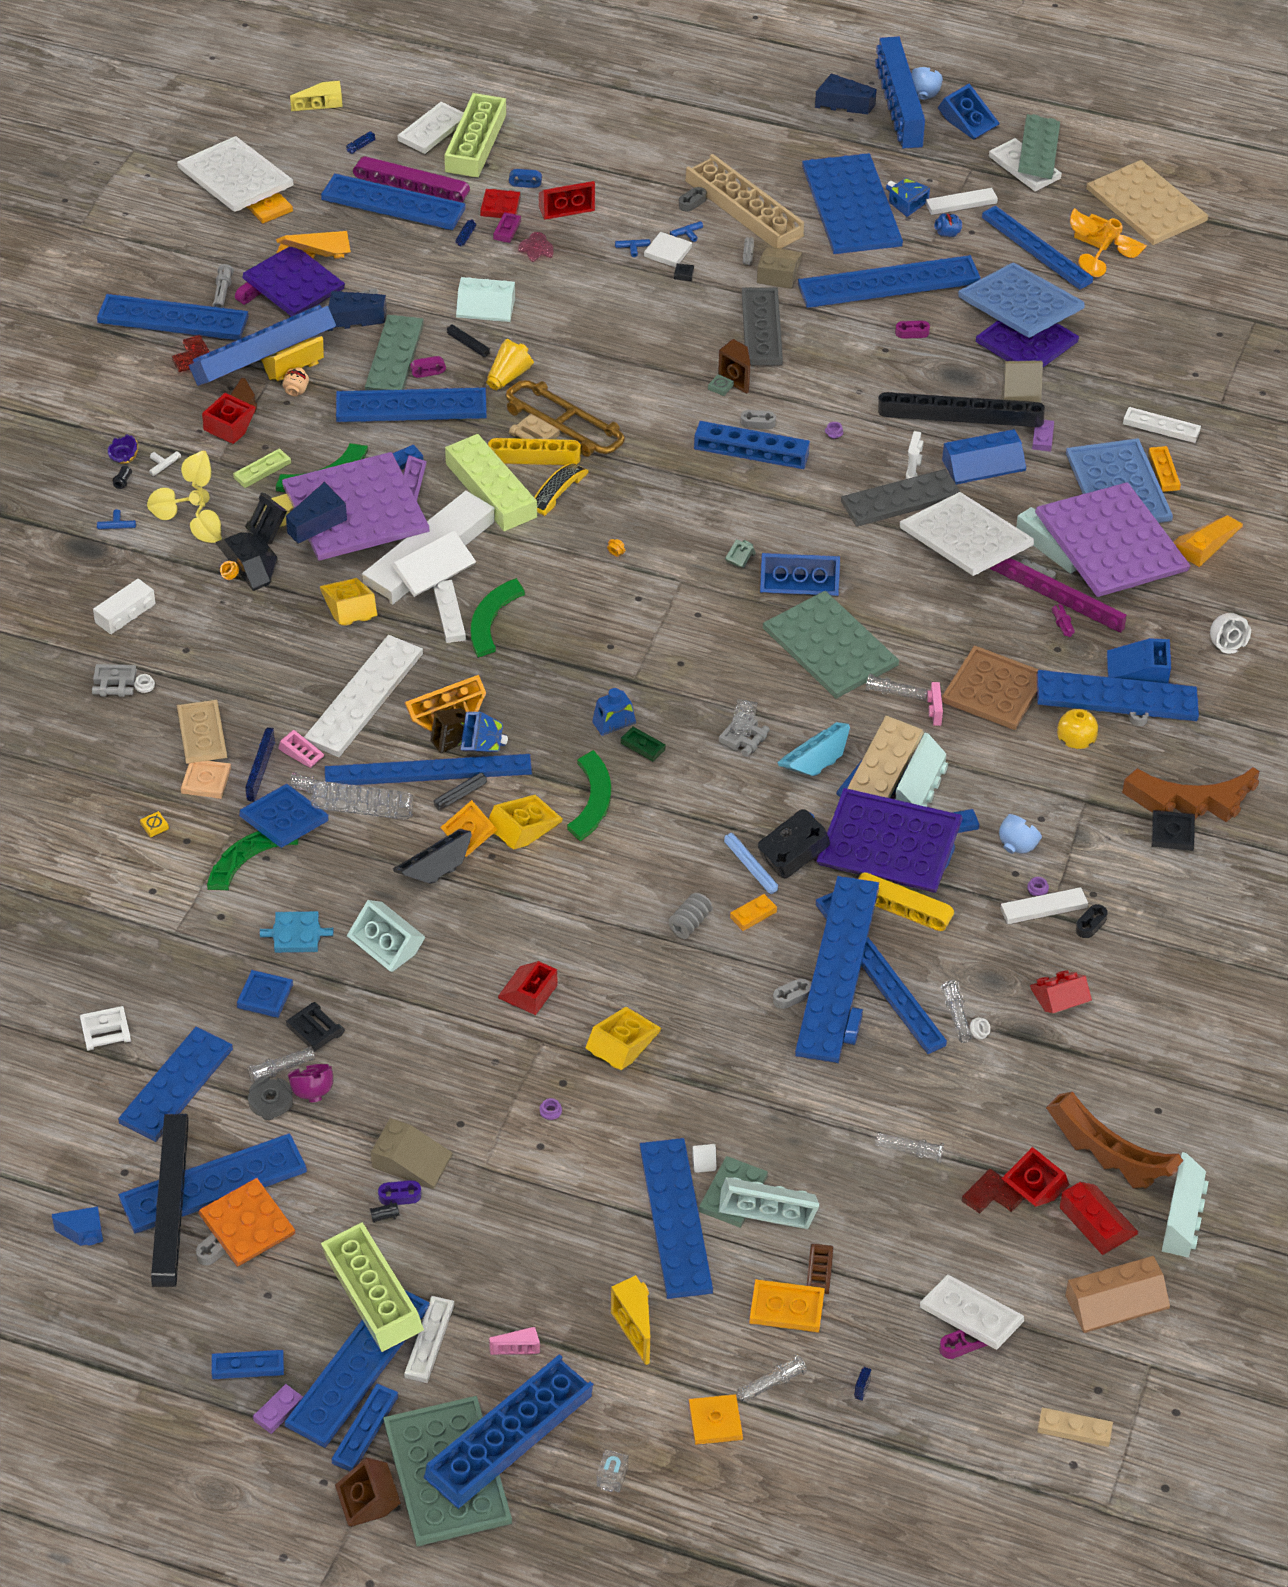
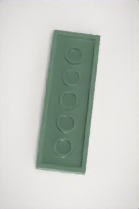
(1039, 146)
(394, 353)

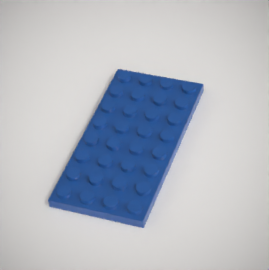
(852, 203)

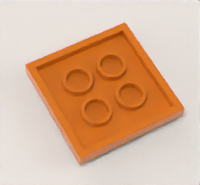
(246, 1222)

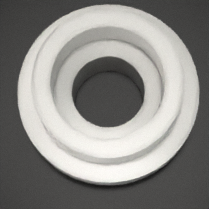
(144, 683)
(979, 1028)

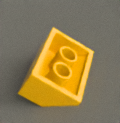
(296, 356)

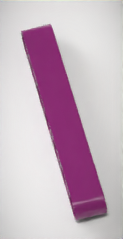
(410, 179)

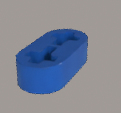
(525, 178)
(853, 1026)

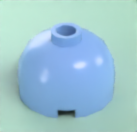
(926, 82)
(1018, 836)

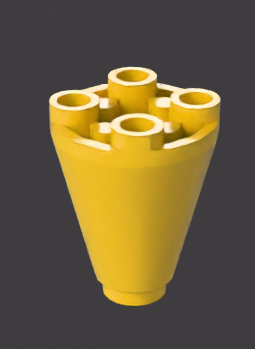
(509, 364)

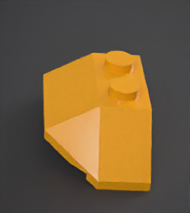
(463, 694)

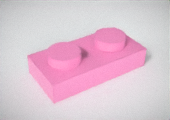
(935, 709)

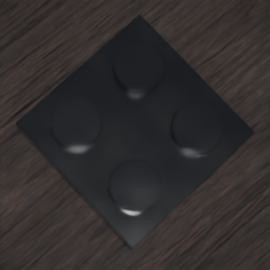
(1173, 830)

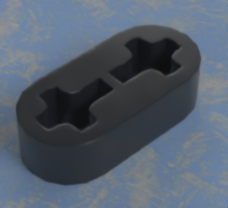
(1088, 918)

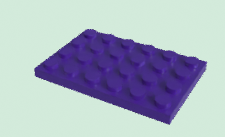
(890, 839)

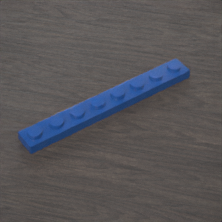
(1037, 247)

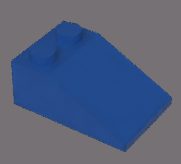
(968, 112)

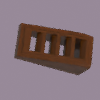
(820, 1254)

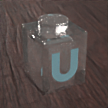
(612, 1471)

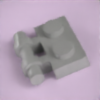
(114, 675)
(750, 745)

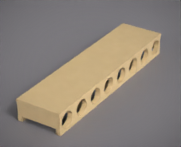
(745, 204)

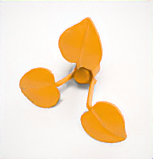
(1126, 246)

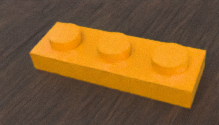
(1164, 468)

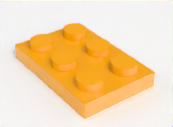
(787, 1305)

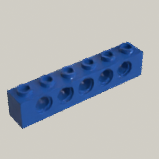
(751, 444)

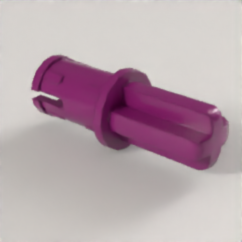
(1063, 620)

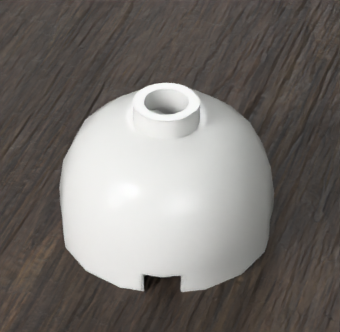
(1230, 632)

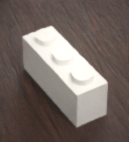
(124, 606)

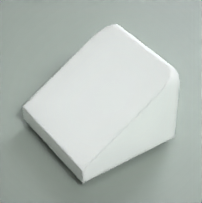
(704, 1158)

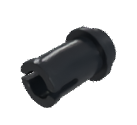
(121, 478)
(384, 1212)

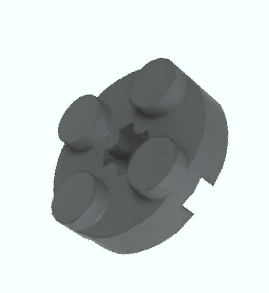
(270, 1108)

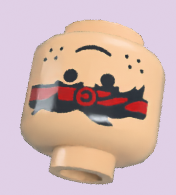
(295, 381)

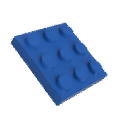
(283, 815)

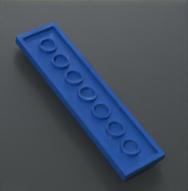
(393, 201)
(172, 317)
(410, 404)
(1117, 695)
(206, 1183)
(676, 1218)
(344, 1383)

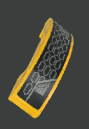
(556, 485)

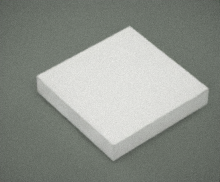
(667, 249)

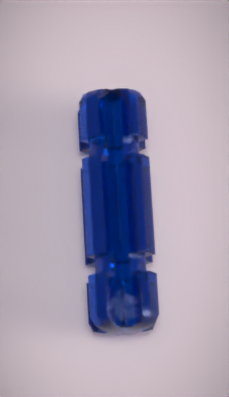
(360, 142)
(465, 232)

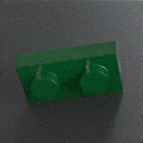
(643, 744)

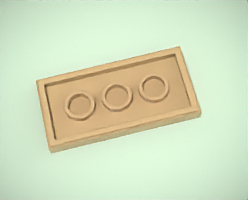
(201, 731)

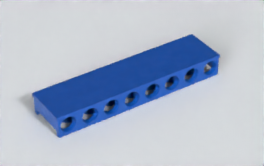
(507, 1432)

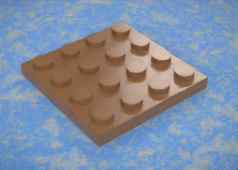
(993, 688)

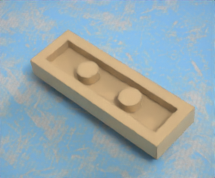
(1075, 1427)

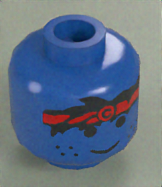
(948, 225)

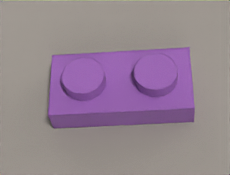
(1043, 436)
(277, 1409)

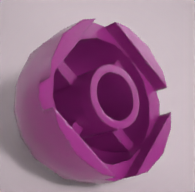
(311, 1082)

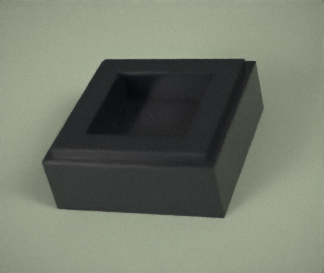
(684, 272)

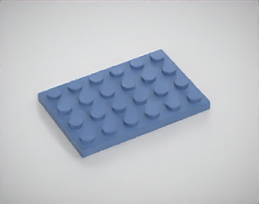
(1021, 299)
(1117, 463)

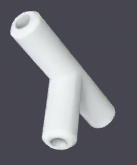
(162, 463)

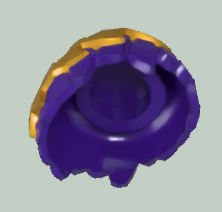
(123, 449)

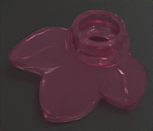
(536, 248)

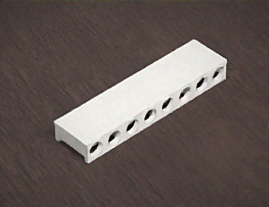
(464, 514)

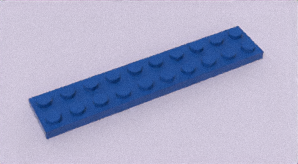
(888, 281)
(837, 969)

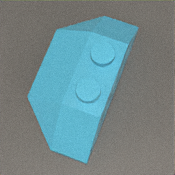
(818, 751)

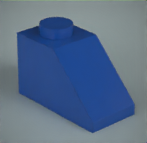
(79, 1225)

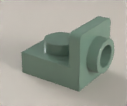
(740, 553)

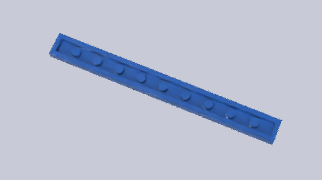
(429, 770)
(895, 992)

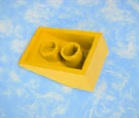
(349, 601)
(523, 820)
(621, 1037)
(631, 1312)

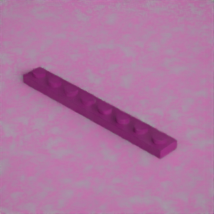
(1062, 593)

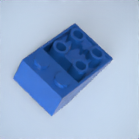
(1141, 661)

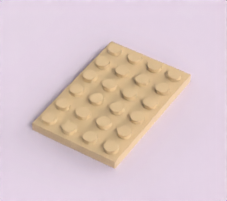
(1147, 202)

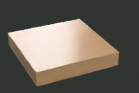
(206, 779)

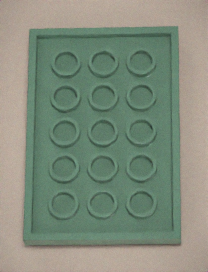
(830, 644)
(414, 1441)

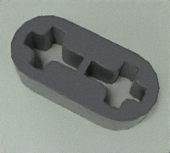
(692, 199)

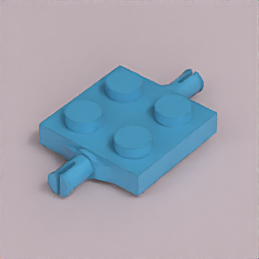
(296, 932)

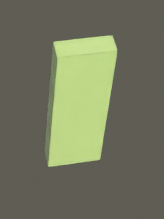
(262, 468)

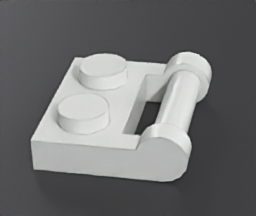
(914, 454)
(104, 1022)

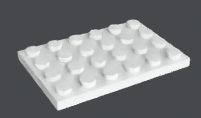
(235, 173)
(966, 533)

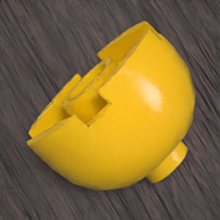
(1077, 728)

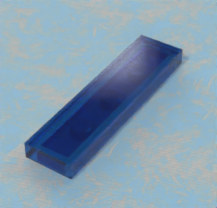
(260, 764)

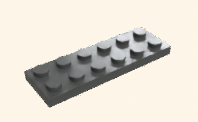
(762, 325)
(899, 497)

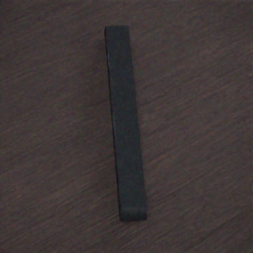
(961, 409)
(170, 1201)

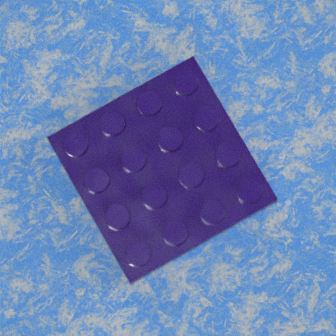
(293, 280)
(1017, 347)

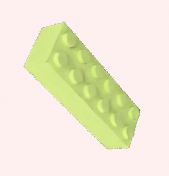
(475, 135)
(491, 481)
(372, 1287)

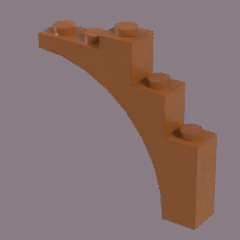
(1219, 799)
(1111, 1150)

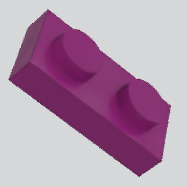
(507, 227)

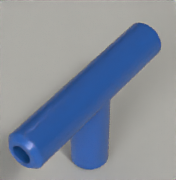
(688, 230)
(633, 244)
(116, 523)

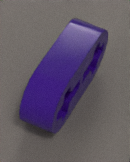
(399, 1192)

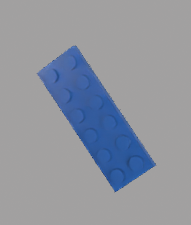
(175, 1083)

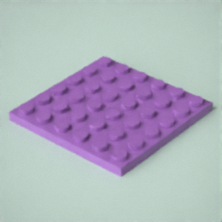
(376, 501)
(1112, 539)

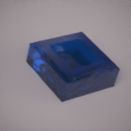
(862, 1383)

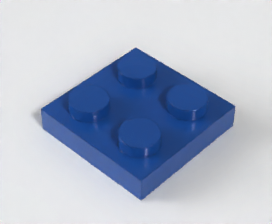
(264, 993)

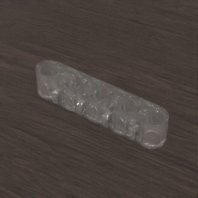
(362, 800)

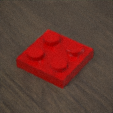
(499, 201)

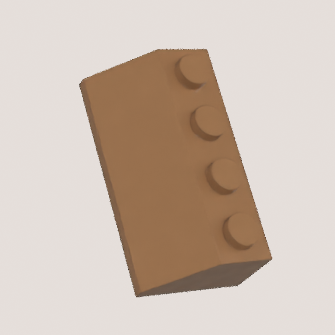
(1118, 1294)

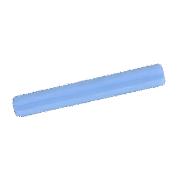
(751, 863)

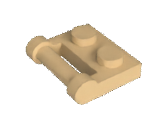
(534, 428)

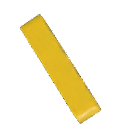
(536, 451)
(911, 904)

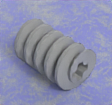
(690, 915)

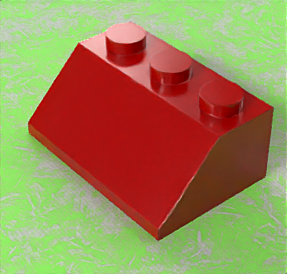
(567, 200)
(1096, 1217)

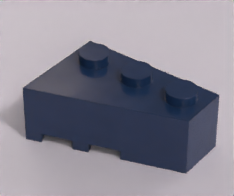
(845, 94)
(357, 308)
(316, 514)

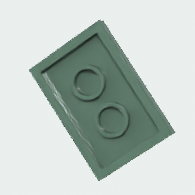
(729, 1168)

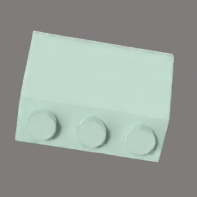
(485, 299)
(385, 935)

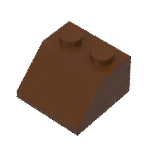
(735, 364)
(367, 1492)

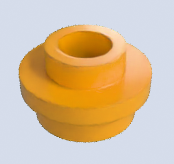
(616, 547)
(229, 570)

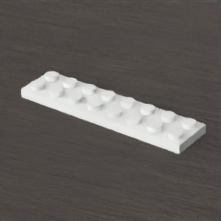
(363, 695)

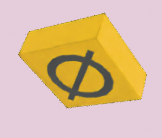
(154, 824)

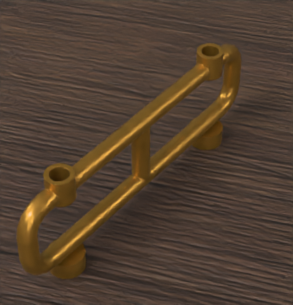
(588, 446)

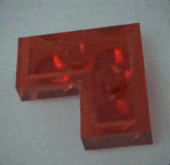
(195, 347)
(991, 1188)

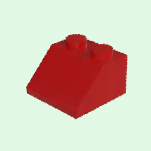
(228, 418)
(1036, 1178)

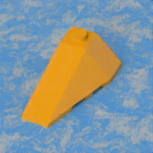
(323, 244)
(1204, 541)

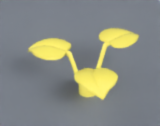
(163, 502)

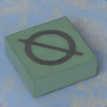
(720, 385)

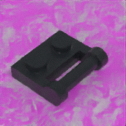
(270, 520)
(312, 1032)

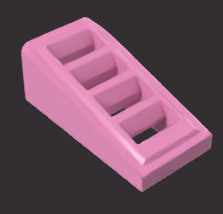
(299, 741)
(517, 1342)

